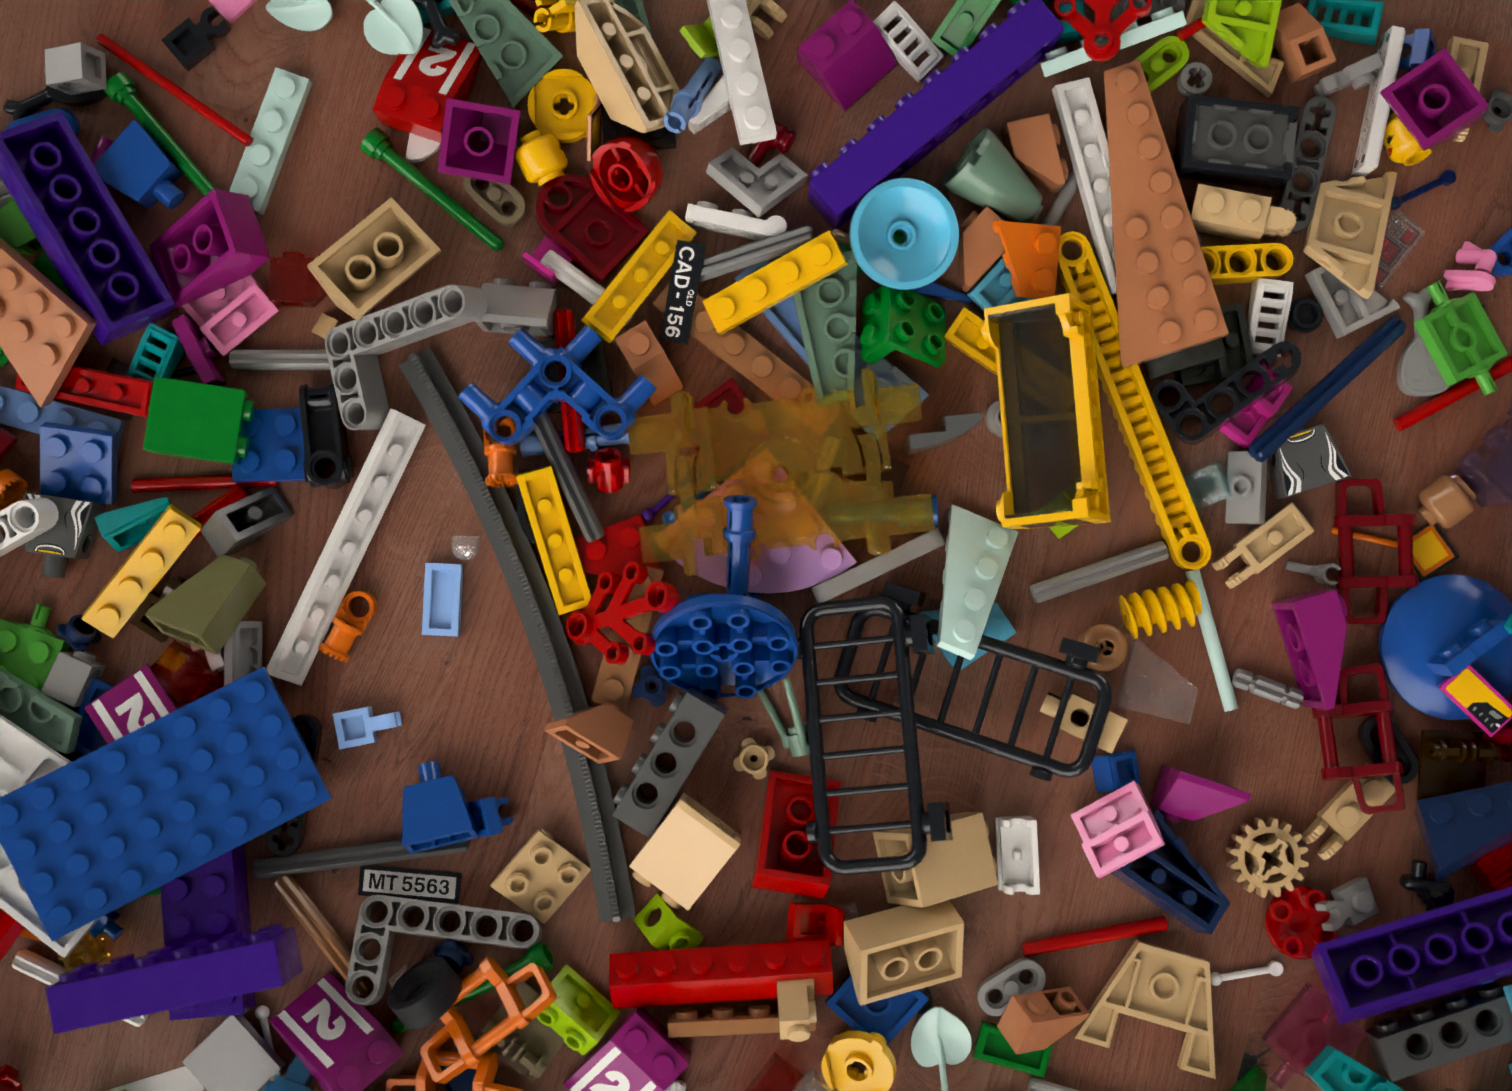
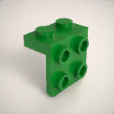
(903, 323)

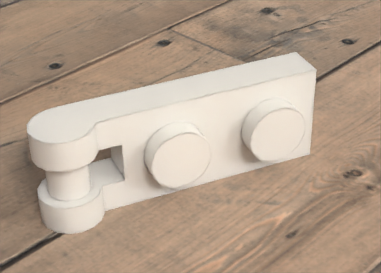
(738, 223)

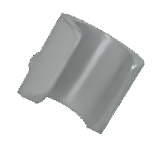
(1317, 572)

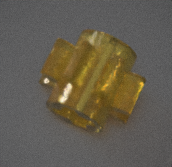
(93, 949)

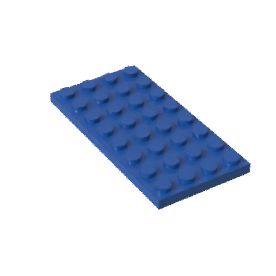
(158, 803)

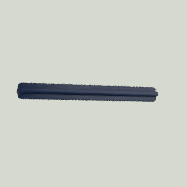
(1326, 389)

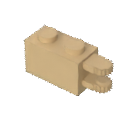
(1238, 215)

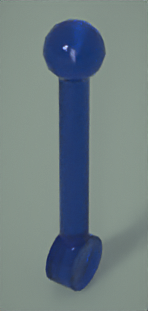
(1446, 178)

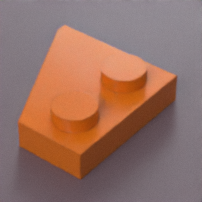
(1030, 256)

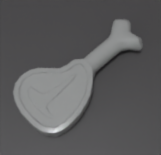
(1416, 370)

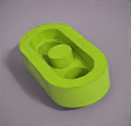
(1155, 68)

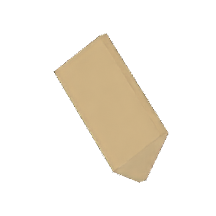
(373, 259)

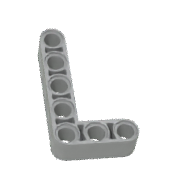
(356, 345)
(431, 927)

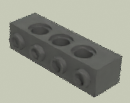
(645, 812)
(1433, 1049)

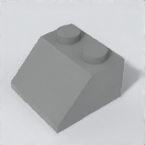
(519, 307)

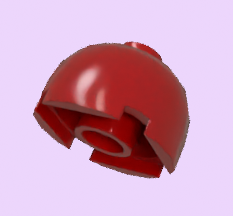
(627, 172)

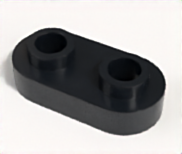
(1373, 749)

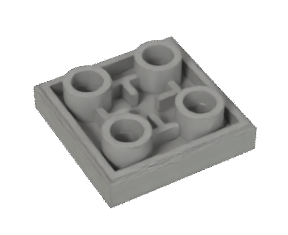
(233, 1058)

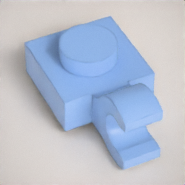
(360, 726)

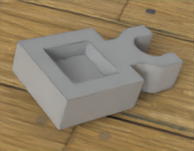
(1354, 75)
(1350, 906)

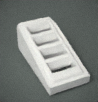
(915, 33)
(713, 106)
(1282, 305)

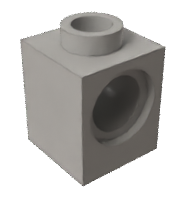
(75, 68)
(72, 676)

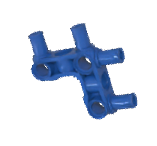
(537, 393)

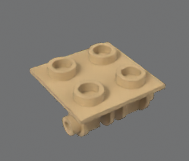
(540, 876)

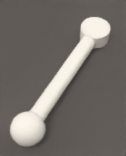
(1273, 967)
(262, 1014)

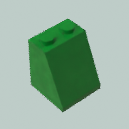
(198, 421)

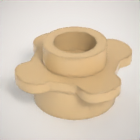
(757, 768)

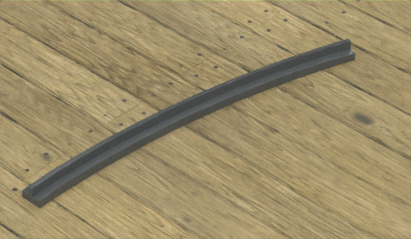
(540, 621)

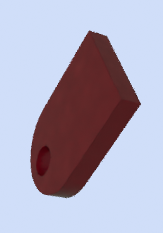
(587, 227)

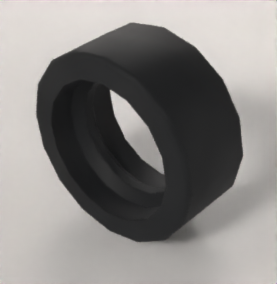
(425, 992)

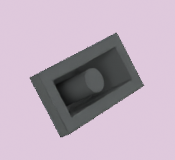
(245, 521)

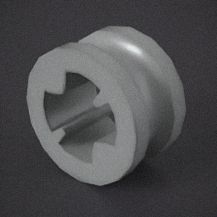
(1195, 68)

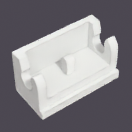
(1017, 854)

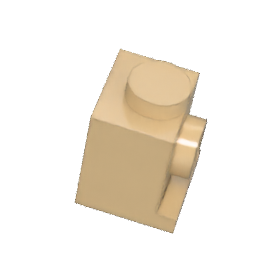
(796, 1008)

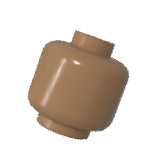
(1446, 501)
(1116, 649)

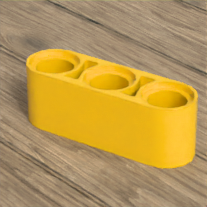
(1253, 261)

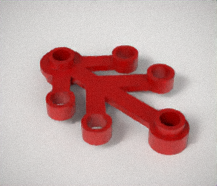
(1102, 25)
(585, 624)

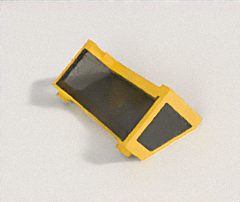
(1049, 413)

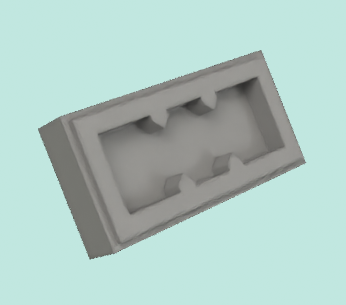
(1247, 488)
(243, 651)

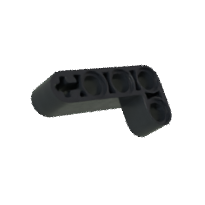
(1230, 388)

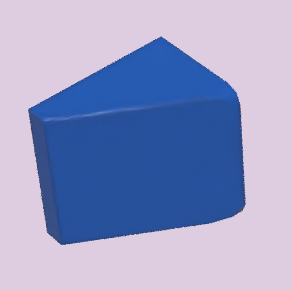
(1115, 770)

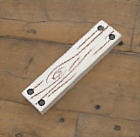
(1376, 107)

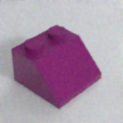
(846, 55)
(1435, 100)

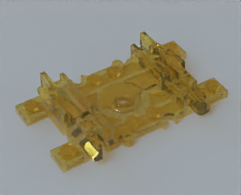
(791, 438)

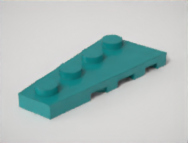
(1339, 1072)

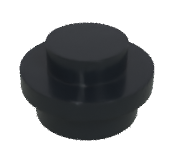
(1304, 315)

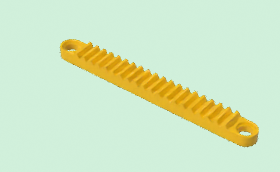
(1135, 410)

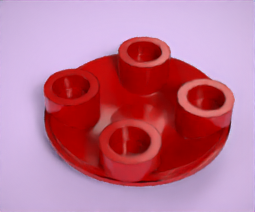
(1295, 924)

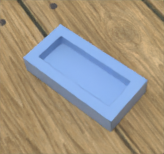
(442, 599)

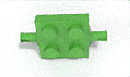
(1460, 338)
(30, 648)

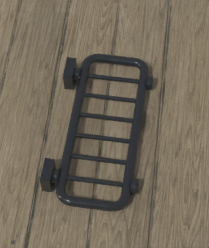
(1073, 667)
(937, 818)

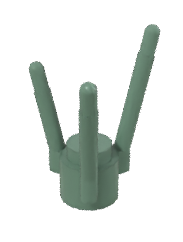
(797, 738)

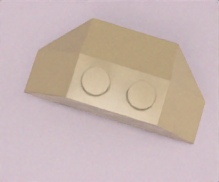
(623, 65)

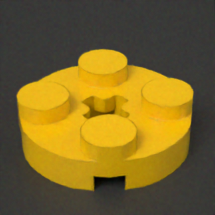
(549, 92)
(862, 1047)

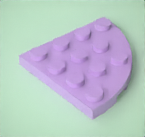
(779, 568)

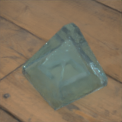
(1207, 485)

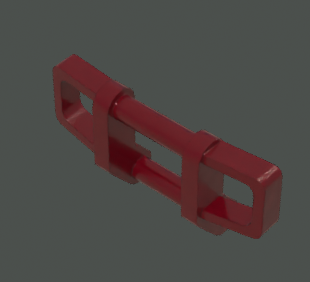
(1346, 549)
(1382, 710)

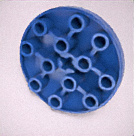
(1439, 633)
(724, 642)

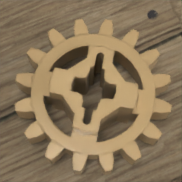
(1276, 846)

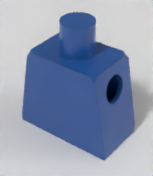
(140, 169)
(435, 811)

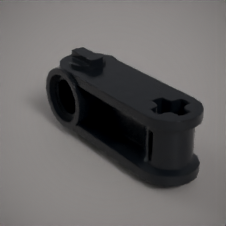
(324, 437)

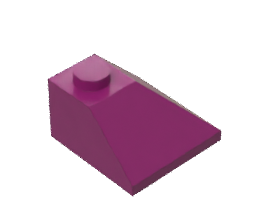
(478, 141)
(1192, 796)

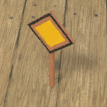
(594, 128)

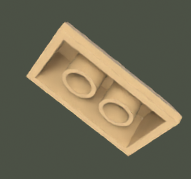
(903, 950)

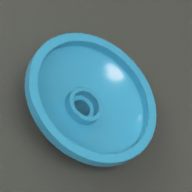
(924, 220)

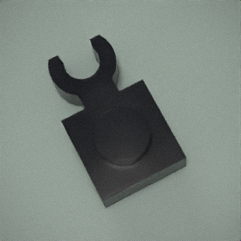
(192, 42)

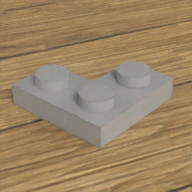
(756, 187)

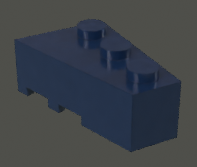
(1465, 826)
(1176, 882)

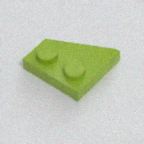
(1245, 26)

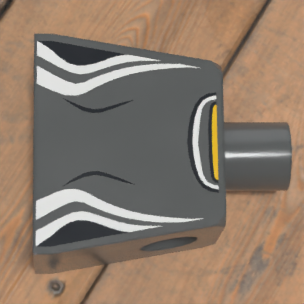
(1305, 462)
(70, 537)

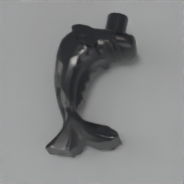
(1426, 886)

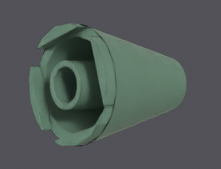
(993, 179)

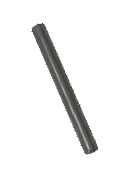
(344, 858)

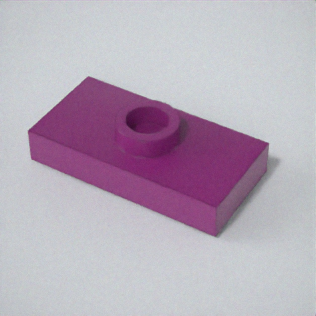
(199, 351)

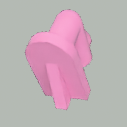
(1472, 280)

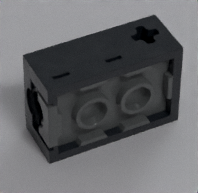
(1235, 142)

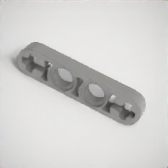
(878, 566)

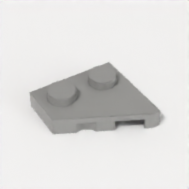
(1343, 306)

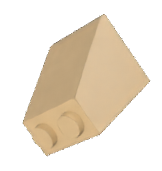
(685, 852)
(948, 866)

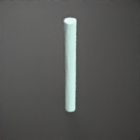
(1213, 645)

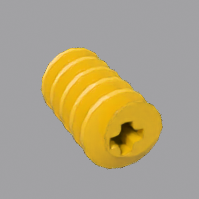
(1160, 608)

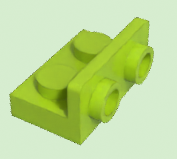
(578, 1012)

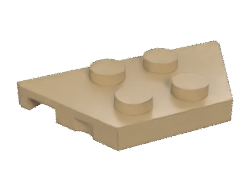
(1351, 228)

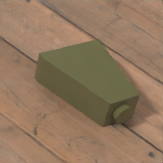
(209, 603)

